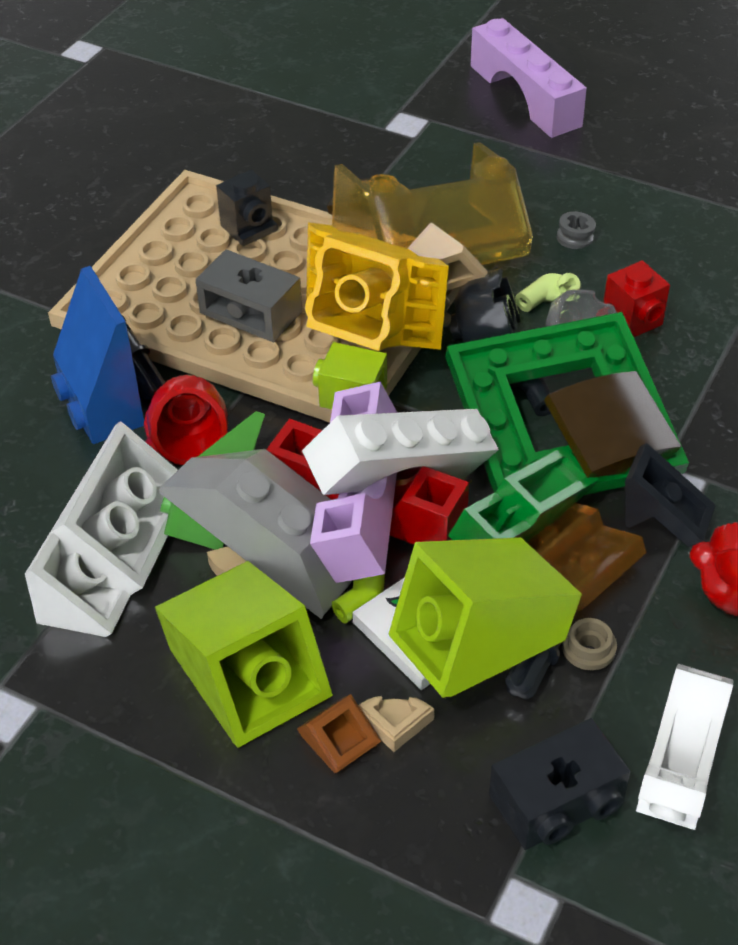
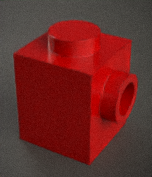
(639, 295)

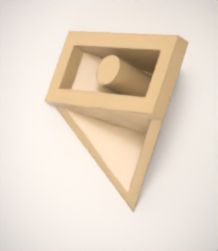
(438, 244)

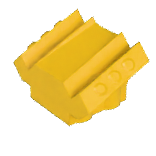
(373, 291)

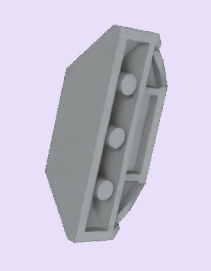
(261, 515)

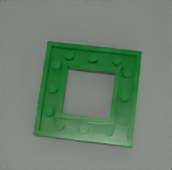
(489, 365)

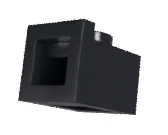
(246, 207)

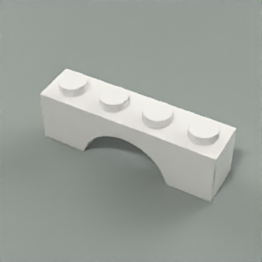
(369, 447)

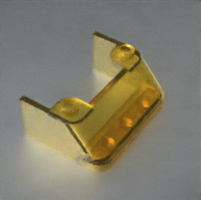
(479, 212)

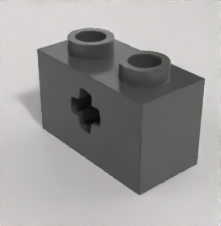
(249, 295)

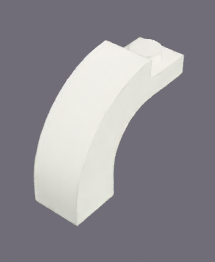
(685, 747)

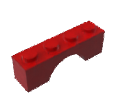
(422, 505)

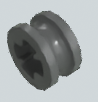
(576, 230)

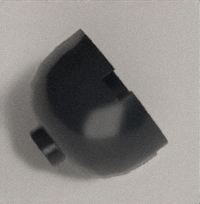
(484, 309)

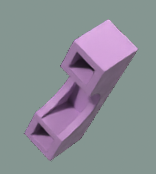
(551, 92)
(355, 528)

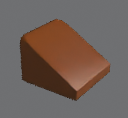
(339, 733)

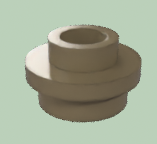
(590, 633)

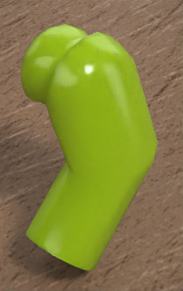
(362, 592)

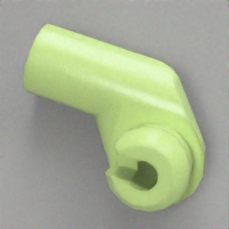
(546, 289)

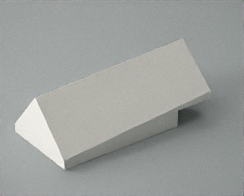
(102, 539)

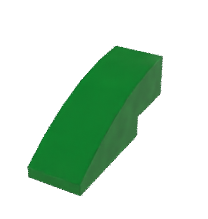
(526, 500)

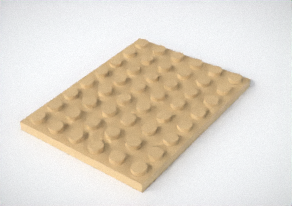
(154, 287)

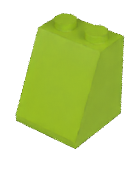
(479, 609)
(246, 650)

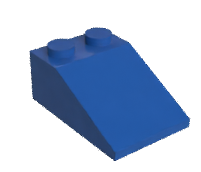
(96, 363)

